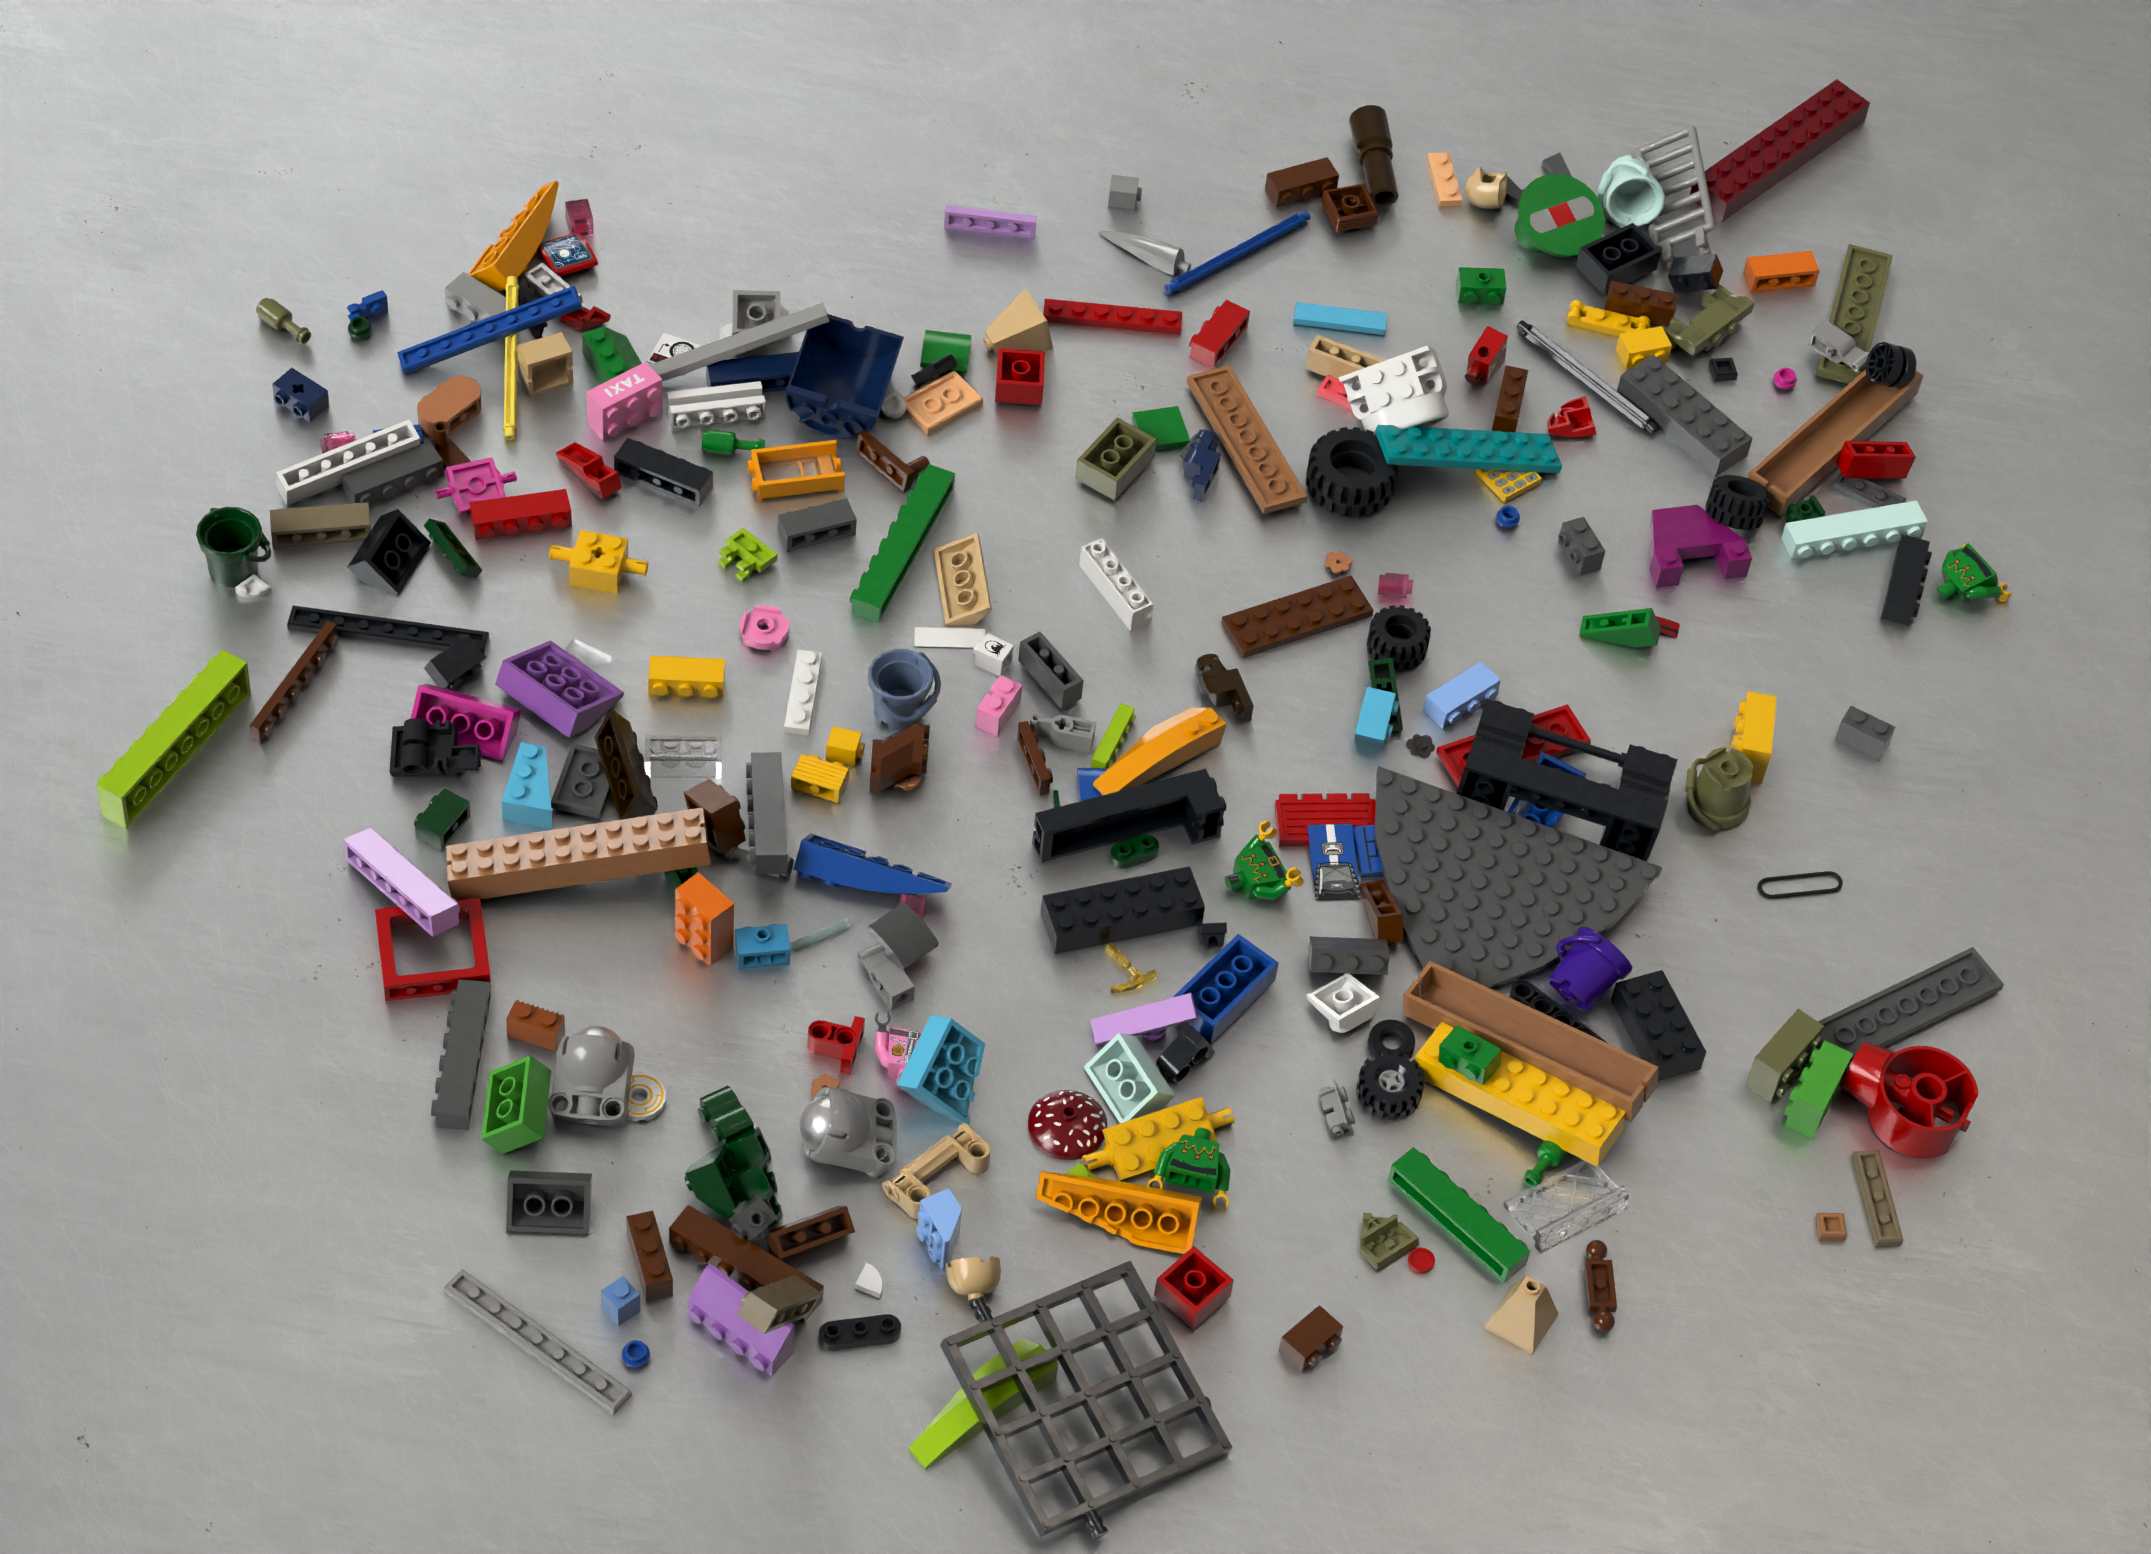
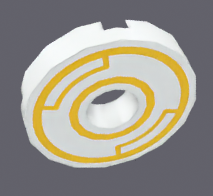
(654, 1103)

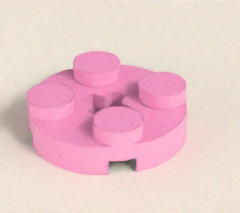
(764, 639)

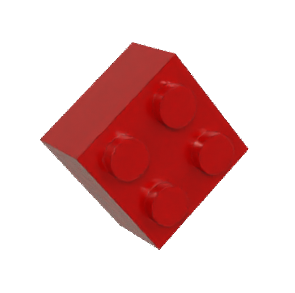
(1020, 376)
(1193, 1287)

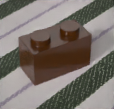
(1311, 1339)

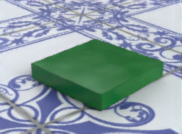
(1164, 425)

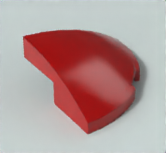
(1572, 420)

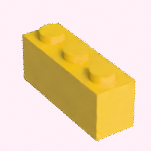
(686, 676)

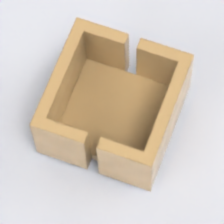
(545, 364)

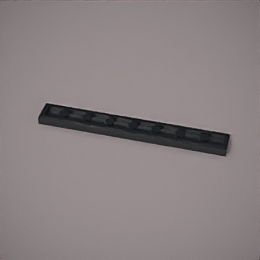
(383, 629)

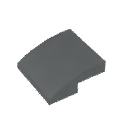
(903, 936)

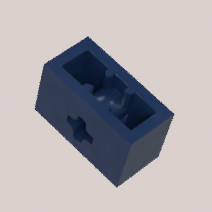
(300, 395)

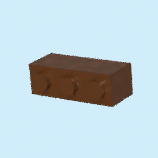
(1301, 182)
(1641, 301)
(1510, 399)
(809, 1232)
(649, 1256)

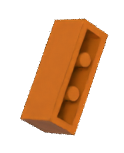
(1781, 271)

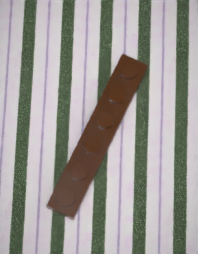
(290, 687)

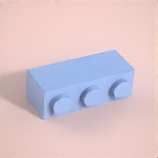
(1462, 695)

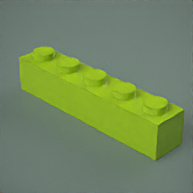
(1113, 737)

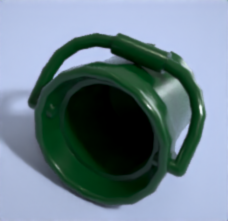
(231, 544)

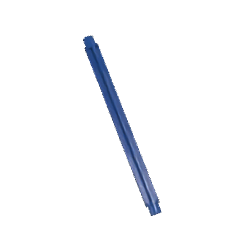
(1237, 252)

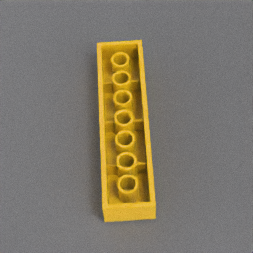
(1531, 1101)

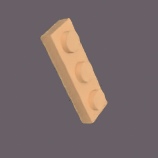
(1444, 179)

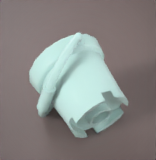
(1631, 192)

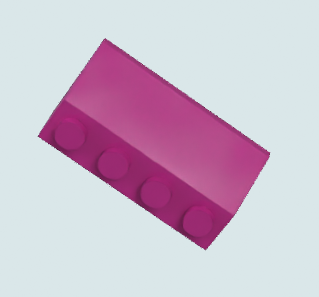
(477, 719)

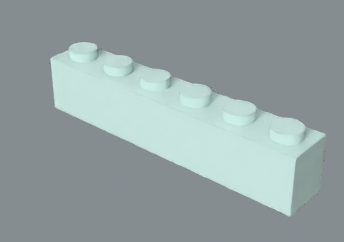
(1853, 530)

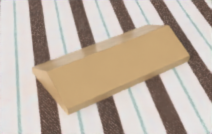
(962, 581)

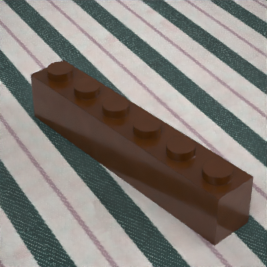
(733, 1256)

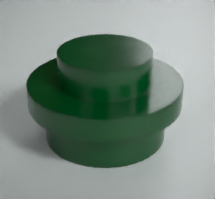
(359, 327)

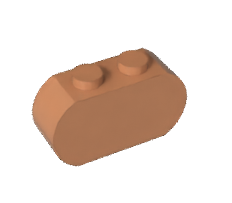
(452, 402)

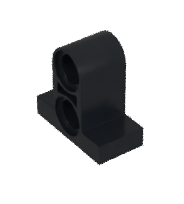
(1184, 1053)

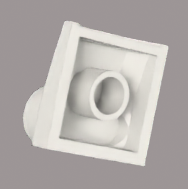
(1345, 1003)

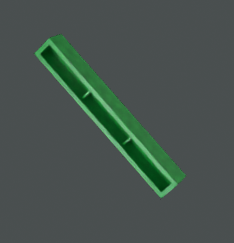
(902, 543)

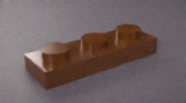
(1034, 758)

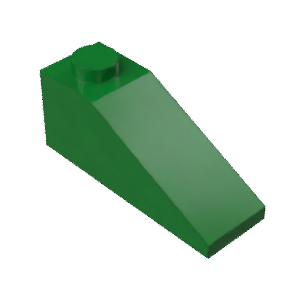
(1623, 628)

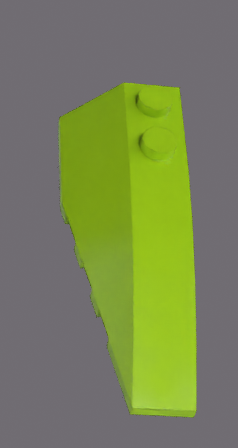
(959, 1422)

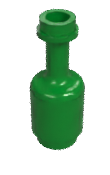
(726, 443)
(1549, 1155)

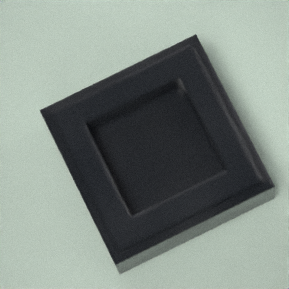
(1723, 369)

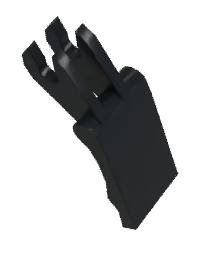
(526, 296)

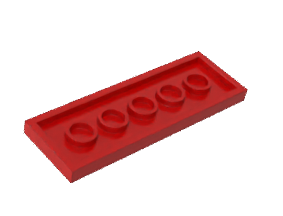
(1557, 720)

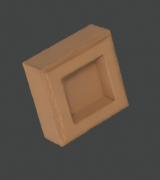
(1831, 1226)

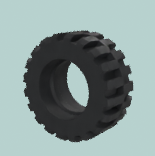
(1346, 493)

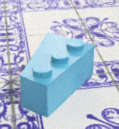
(528, 789)

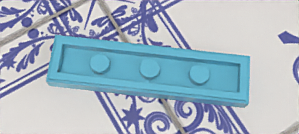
(1340, 318)

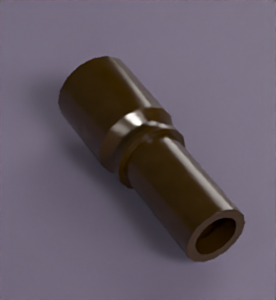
(1374, 149)

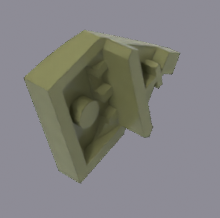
(1385, 1240)

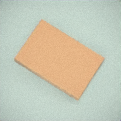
(941, 402)

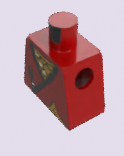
(1486, 356)

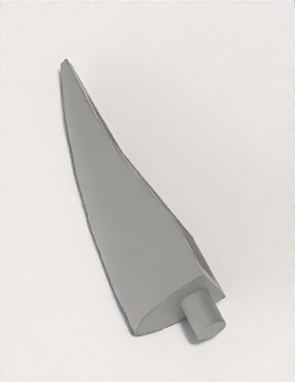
(1153, 252)

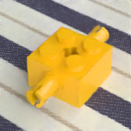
(598, 561)

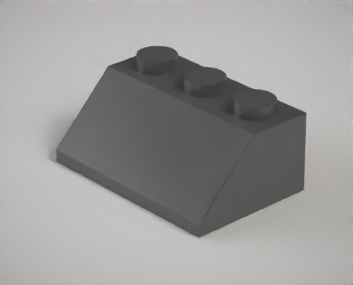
(548, 1202)

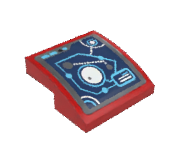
(567, 254)

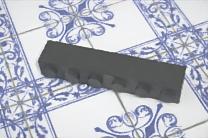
(768, 813)
(462, 1055)

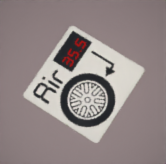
(670, 346)

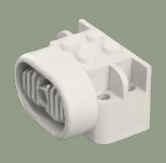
(1399, 391)

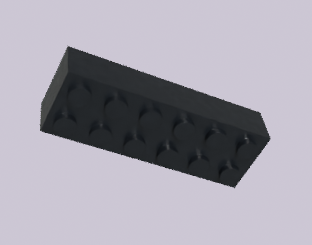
(1122, 910)

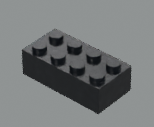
(1658, 1024)

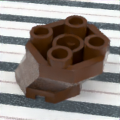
(899, 756)

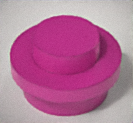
(1785, 378)

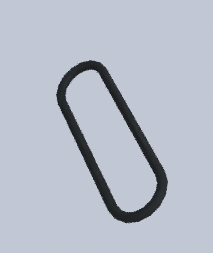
(1800, 876)

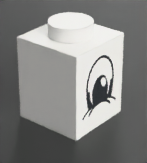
(993, 654)

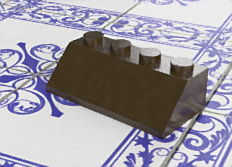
(625, 768)

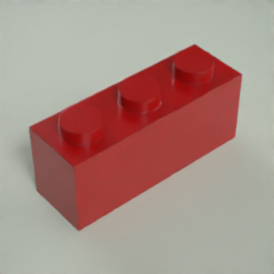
(1219, 333)
(1875, 459)

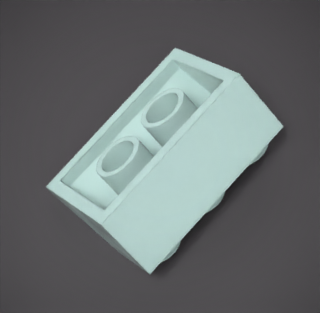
(1128, 1079)

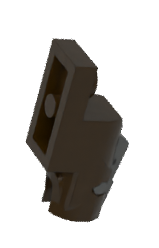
(1223, 686)

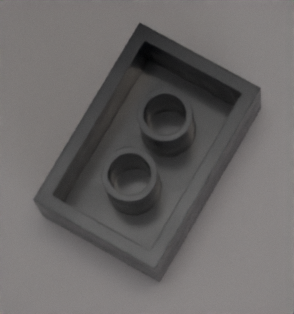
(1618, 257)

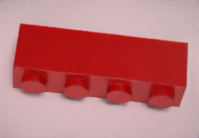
(520, 514)

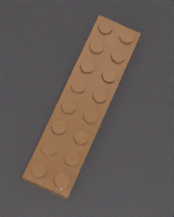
(1246, 439)

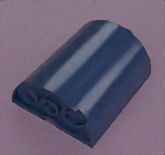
(842, 377)

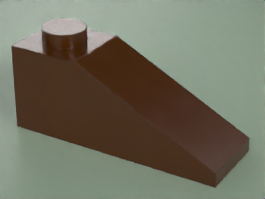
(1382, 911)

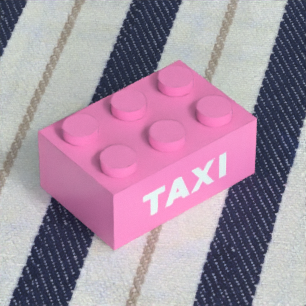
(624, 401)

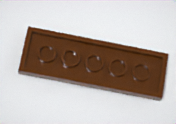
(1297, 616)

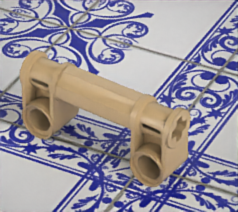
(909, 1185)

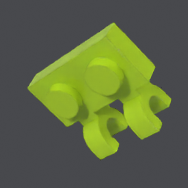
(752, 551)

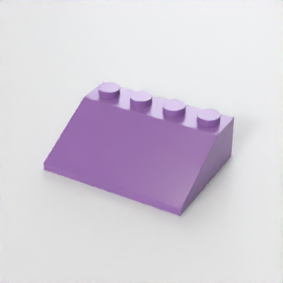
(557, 687)

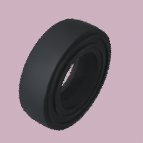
(1395, 1028)

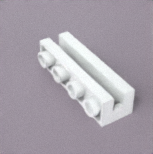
(715, 405)
(1116, 584)

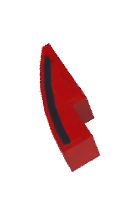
(590, 470)

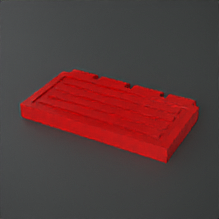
(1295, 815)

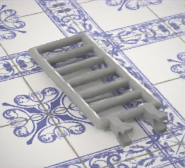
(1699, 232)

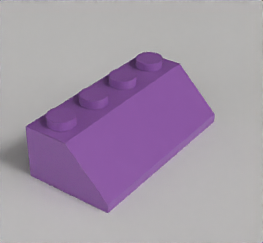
(716, 1306)

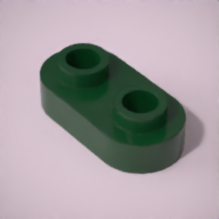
(1136, 851)

